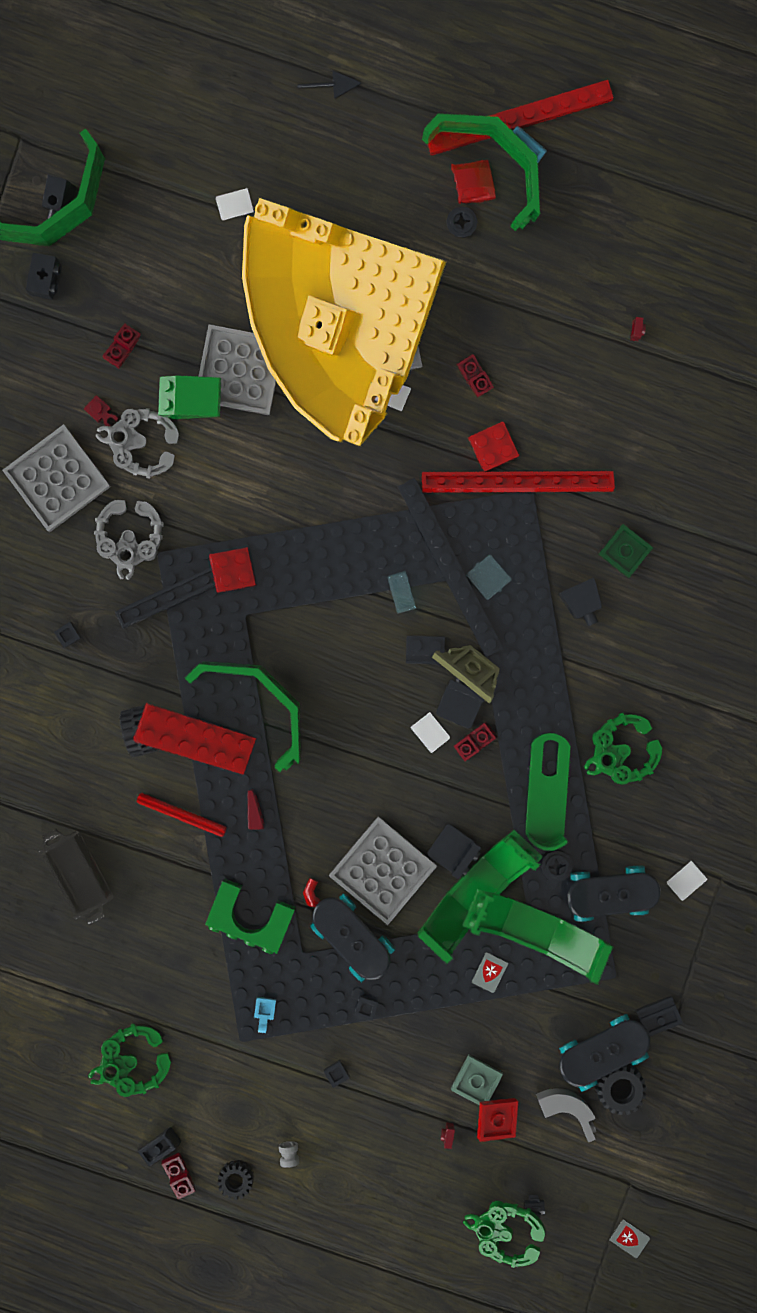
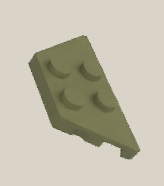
(471, 669)

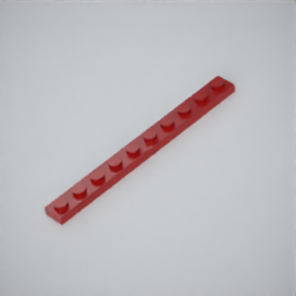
(531, 114)
(519, 481)

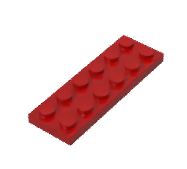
(194, 739)

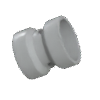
(288, 1152)

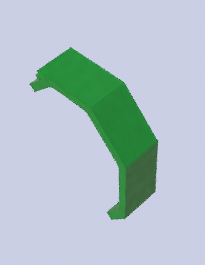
(507, 140)
(71, 214)
(258, 671)
(489, 873)
(539, 931)

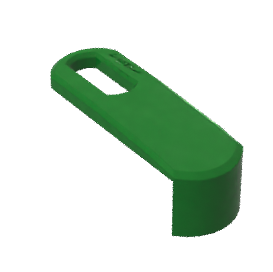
(547, 795)

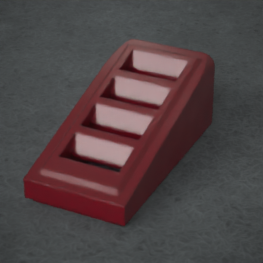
(255, 818)

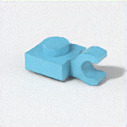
(264, 1010)

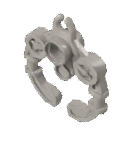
(133, 440)
(127, 544)

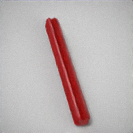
(181, 814)

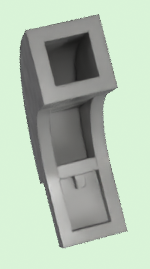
(562, 1100)

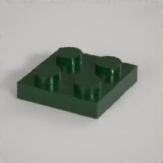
(625, 551)

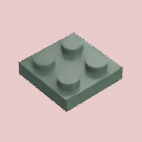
(476, 1080)

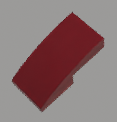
(122, 346)
(474, 375)
(475, 741)
(179, 1176)

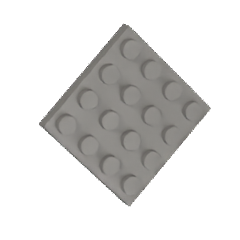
(242, 369)
(56, 478)
(382, 870)

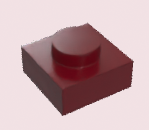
(638, 329)
(447, 1135)

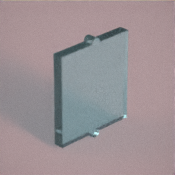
(488, 577)

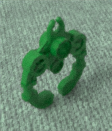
(618, 753)
(124, 1064)
(491, 1230)

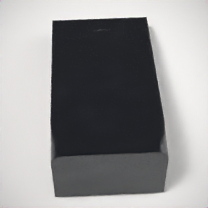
(160, 1146)

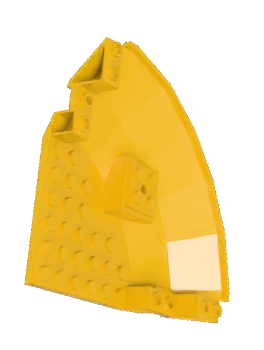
(369, 306)

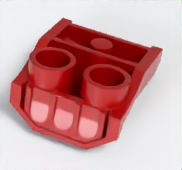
(473, 182)

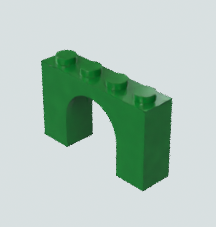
(223, 919)

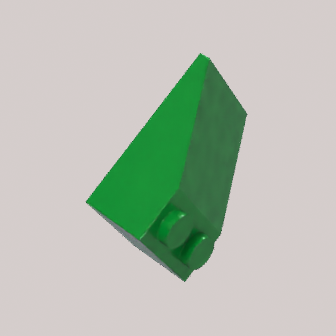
(189, 397)

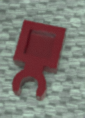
(99, 410)

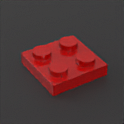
(493, 446)
(232, 570)
(497, 1119)

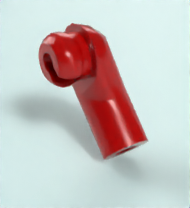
(309, 895)

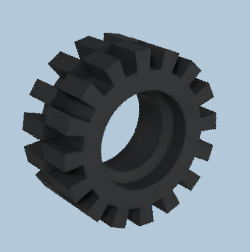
(230, 1190)

